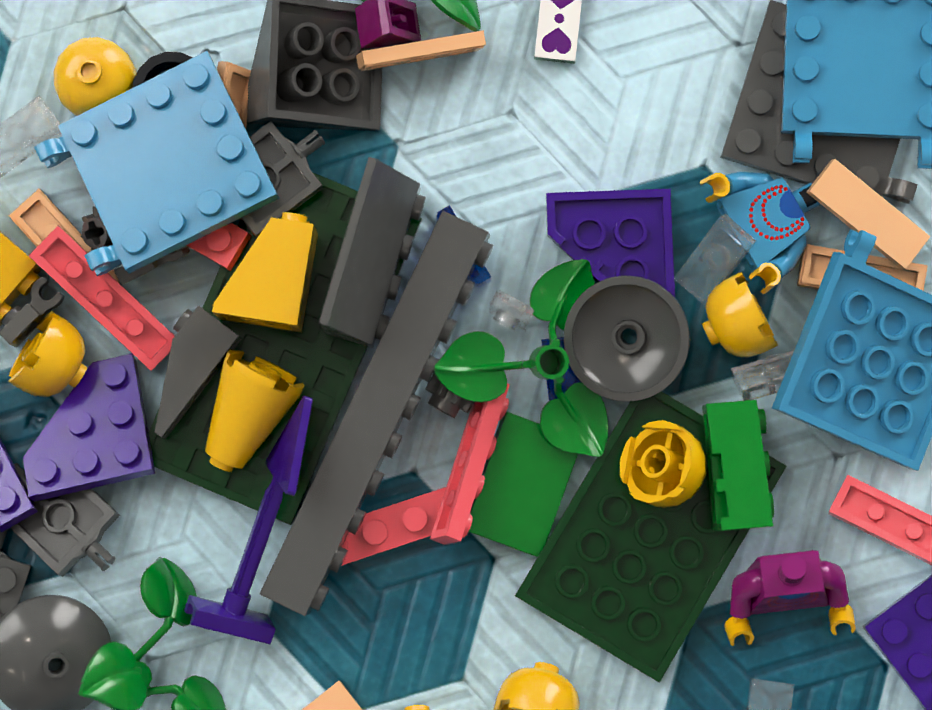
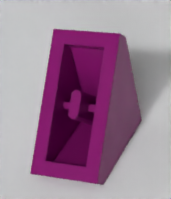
(387, 23)

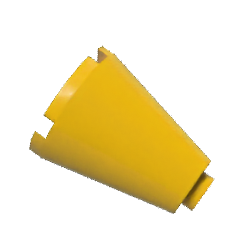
(247, 408)

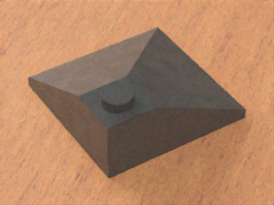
(310, 71)

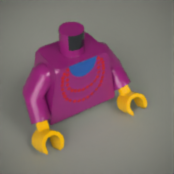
(787, 584)

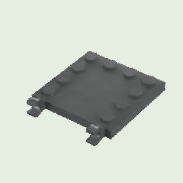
(756, 126)

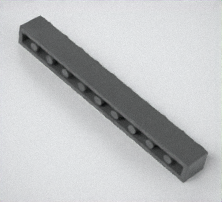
(376, 413)

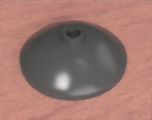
(602, 355)
(35, 635)

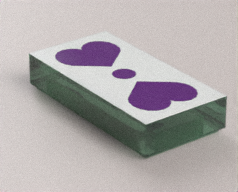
(558, 30)

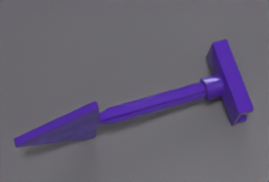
(232, 614)

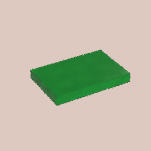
(521, 487)

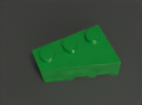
(737, 465)

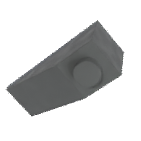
(193, 361)

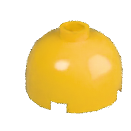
(92, 74)
(737, 319)
(50, 359)
(663, 464)
(537, 690)

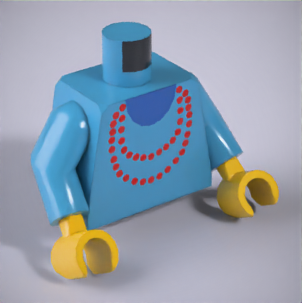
(767, 214)

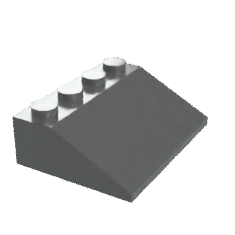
(371, 254)

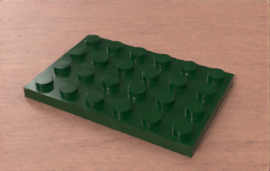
(629, 569)

